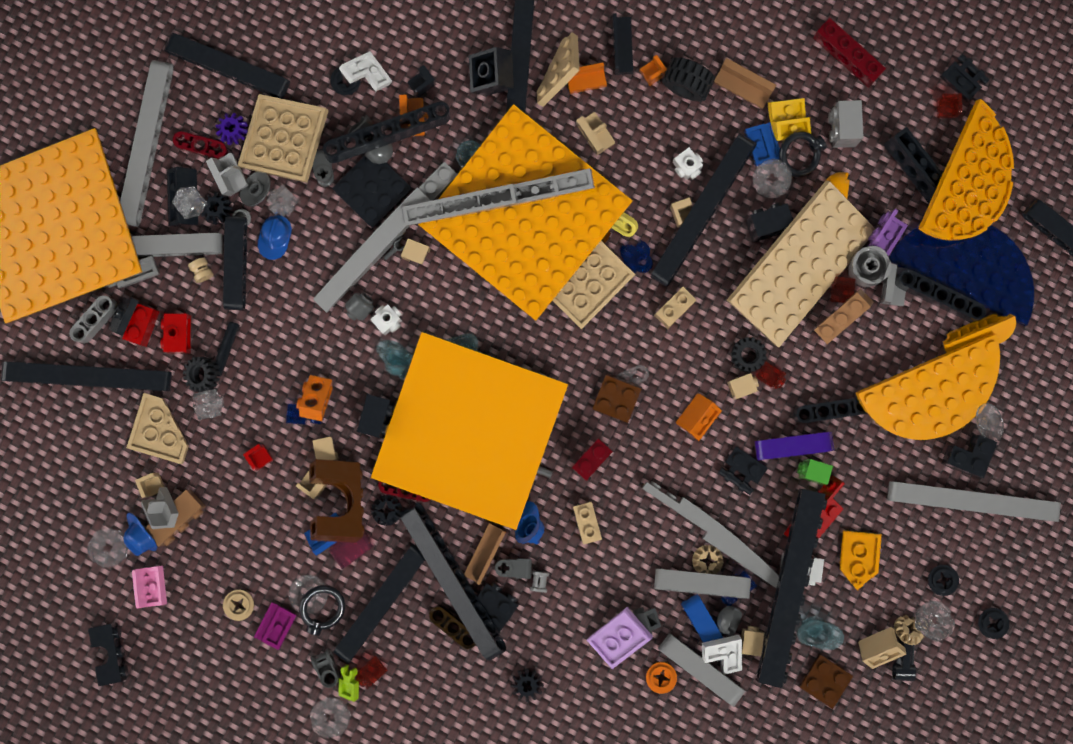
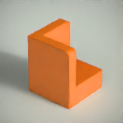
(653, 70)

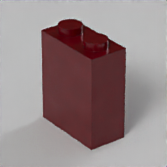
(591, 459)

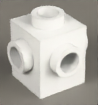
(691, 159)
(381, 315)

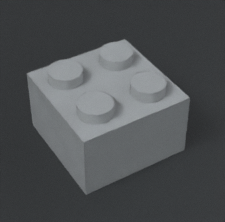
(846, 124)

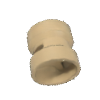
(200, 270)

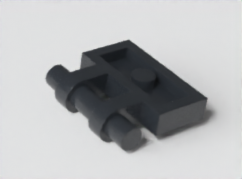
(961, 81)
(746, 466)

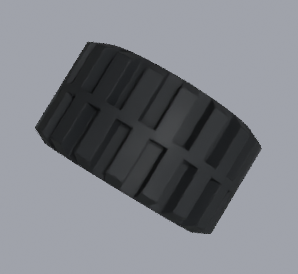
(688, 79)

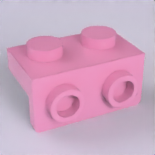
(149, 587)

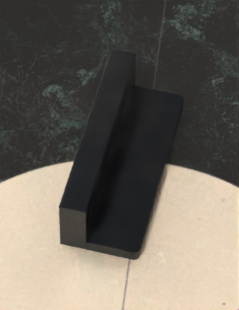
(622, 45)
(178, 178)

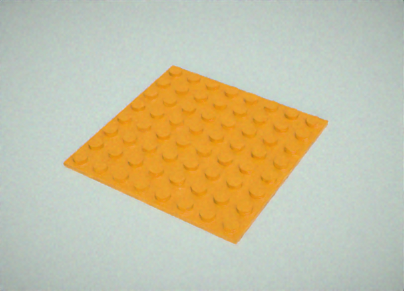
(60, 227)
(534, 245)
(469, 430)

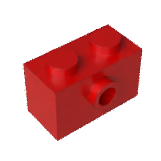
(141, 325)
(176, 333)

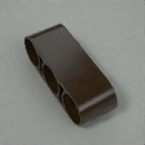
(443, 625)

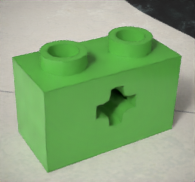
(814, 471)

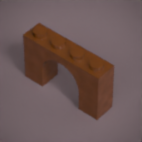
(347, 478)

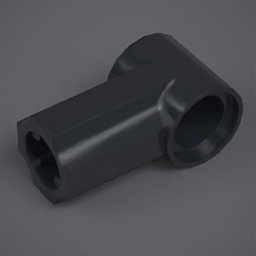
(904, 666)

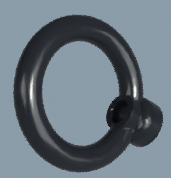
(816, 145)
(316, 626)

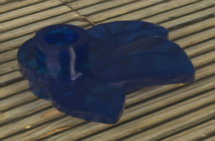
(634, 255)

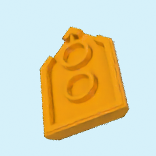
(860, 556)

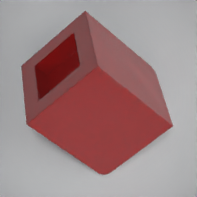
(258, 457)

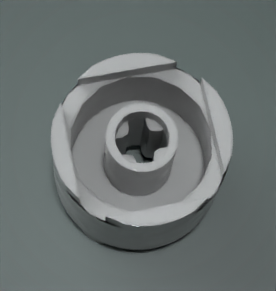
(878, 261)

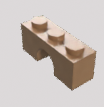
(844, 316)
(188, 507)

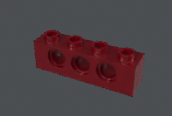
(849, 52)

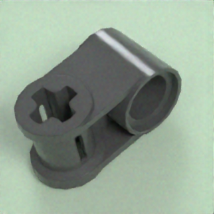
(322, 166)
(518, 568)
(325, 667)

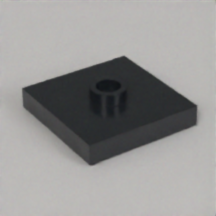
(123, 315)

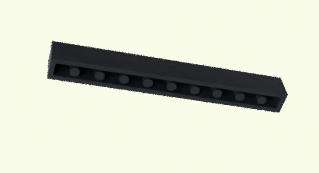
(790, 588)

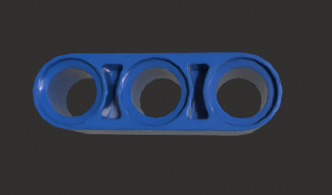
(701, 619)

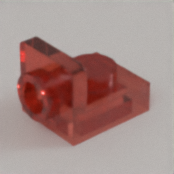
(771, 376)
(370, 672)

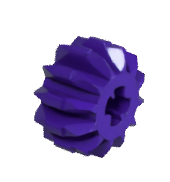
(225, 126)

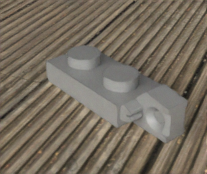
(149, 270)

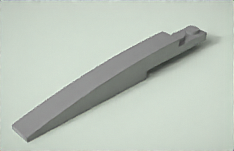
(498, 197)
(381, 239)
(716, 534)

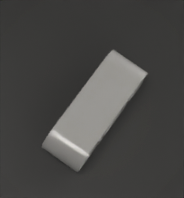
(84, 322)

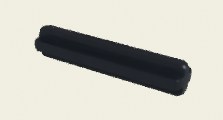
(226, 346)

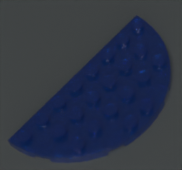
(980, 267)

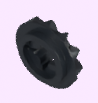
(342, 89)
(380, 503)
(950, 585)
(1002, 624)

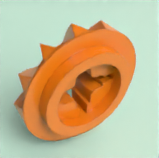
(666, 685)

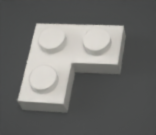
(367, 67)
(724, 649)

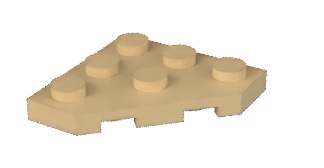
(561, 70)
(157, 431)

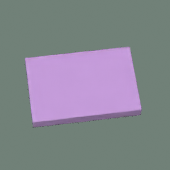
(619, 638)

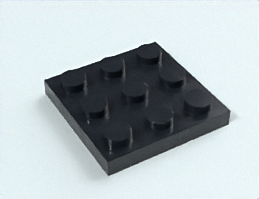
(372, 190)

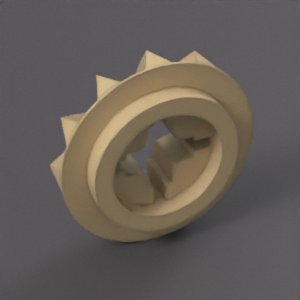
(701, 553)
(230, 606)
(902, 630)

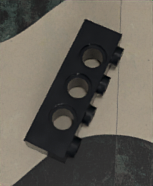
(915, 162)

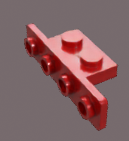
(832, 508)

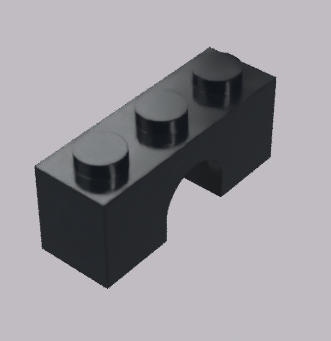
(109, 638)

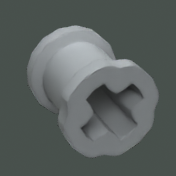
(541, 577)

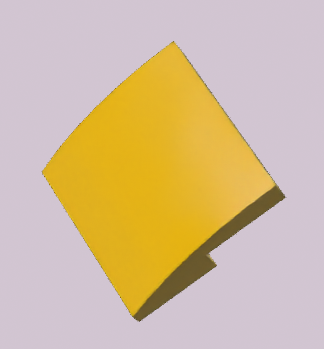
(788, 117)

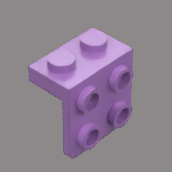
(888, 232)

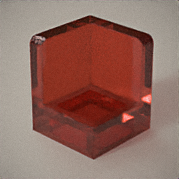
(949, 105)
(842, 289)

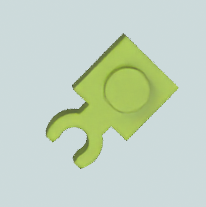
(348, 685)

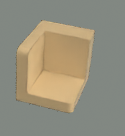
(680, 211)
(415, 251)
(325, 449)
(149, 484)
(311, 490)

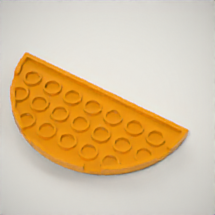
(974, 181)
(936, 394)

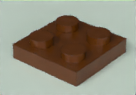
(617, 398)
(826, 681)

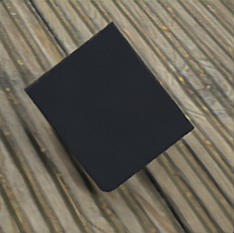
(422, 82)

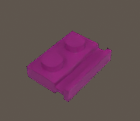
(275, 625)

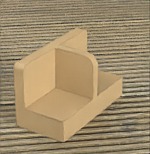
(595, 133)
(881, 648)

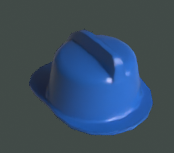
(274, 237)
(530, 526)
(137, 538)

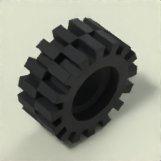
(756, 346)
(210, 374)

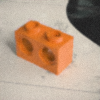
(311, 397)

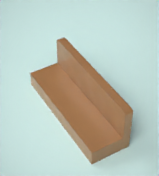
(744, 83)
(484, 553)

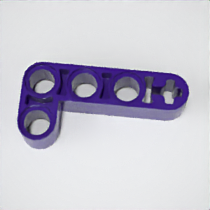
(794, 446)

